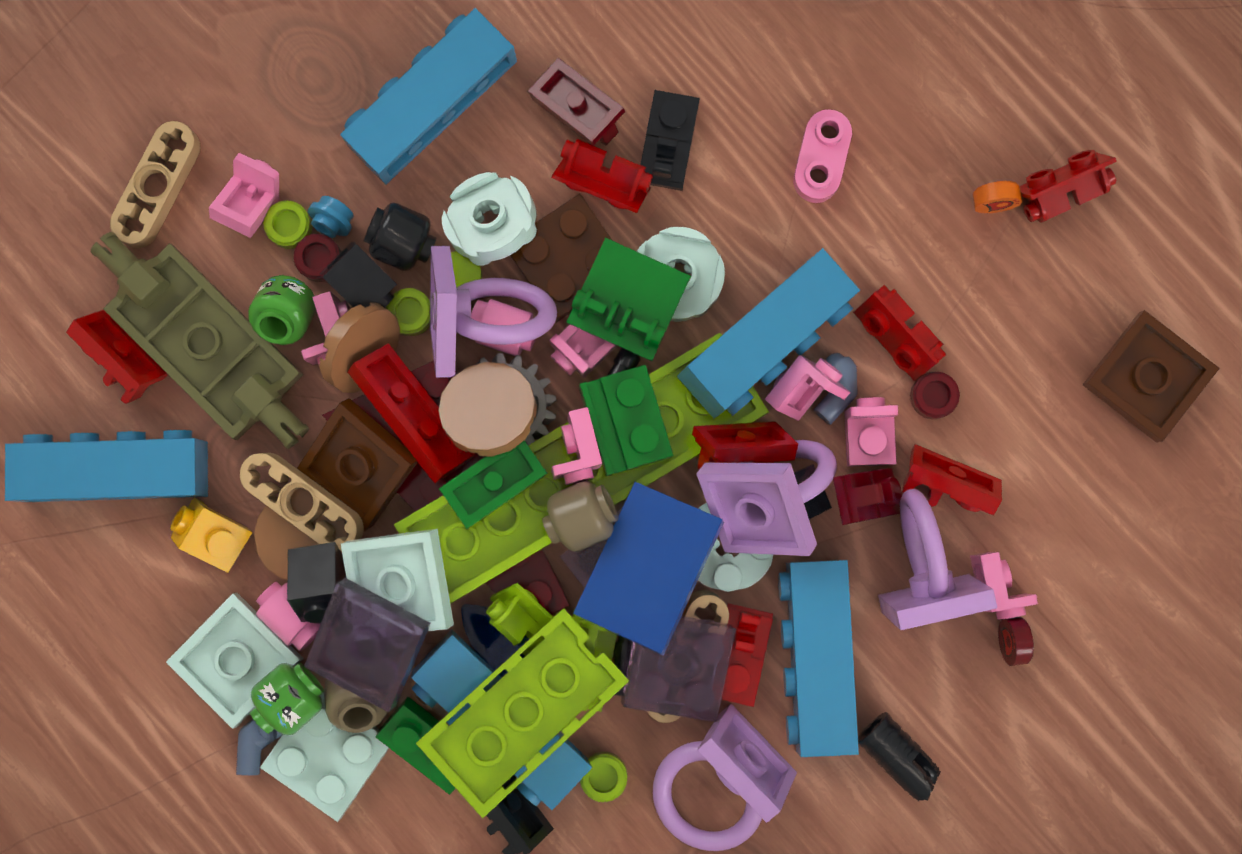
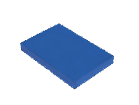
(649, 568)

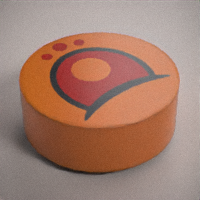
(997, 197)

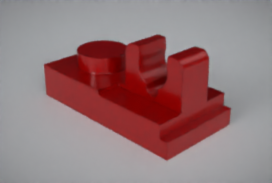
(117, 352)
(744, 443)
(964, 484)
(747, 653)

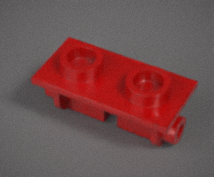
(583, 170)
(1082, 175)
(885, 318)

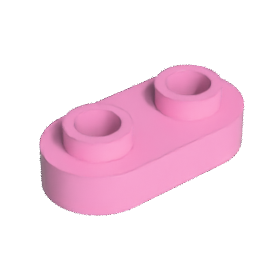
(822, 154)

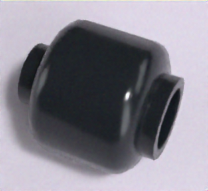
(399, 236)

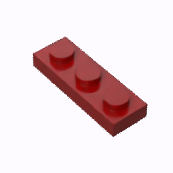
(408, 411)

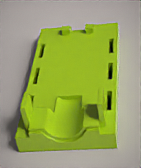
(521, 713)

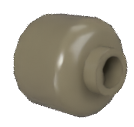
(580, 516)
(350, 711)

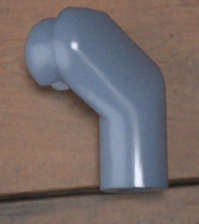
(833, 405)
(250, 743)

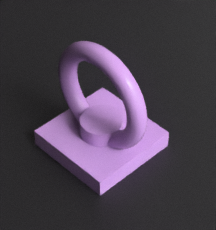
(452, 311)
(765, 504)
(932, 590)
(743, 764)

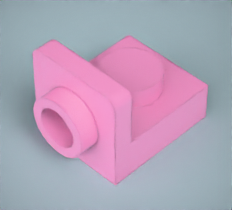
(870, 433)
(578, 439)
(997, 575)

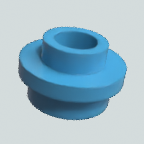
(331, 217)

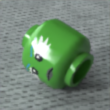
(282, 310)
(286, 699)

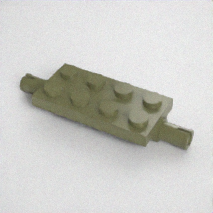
(201, 340)

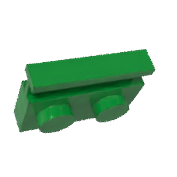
(626, 420)

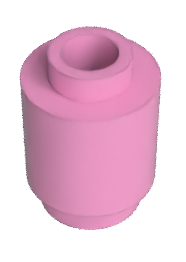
(502, 314)
(282, 620)

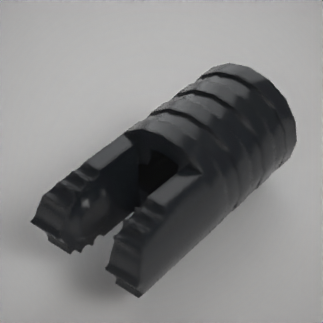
(900, 756)

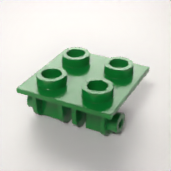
(628, 299)

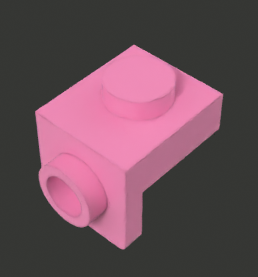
(246, 196)
(329, 311)
(579, 350)
(802, 384)

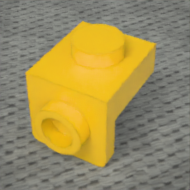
(208, 535)

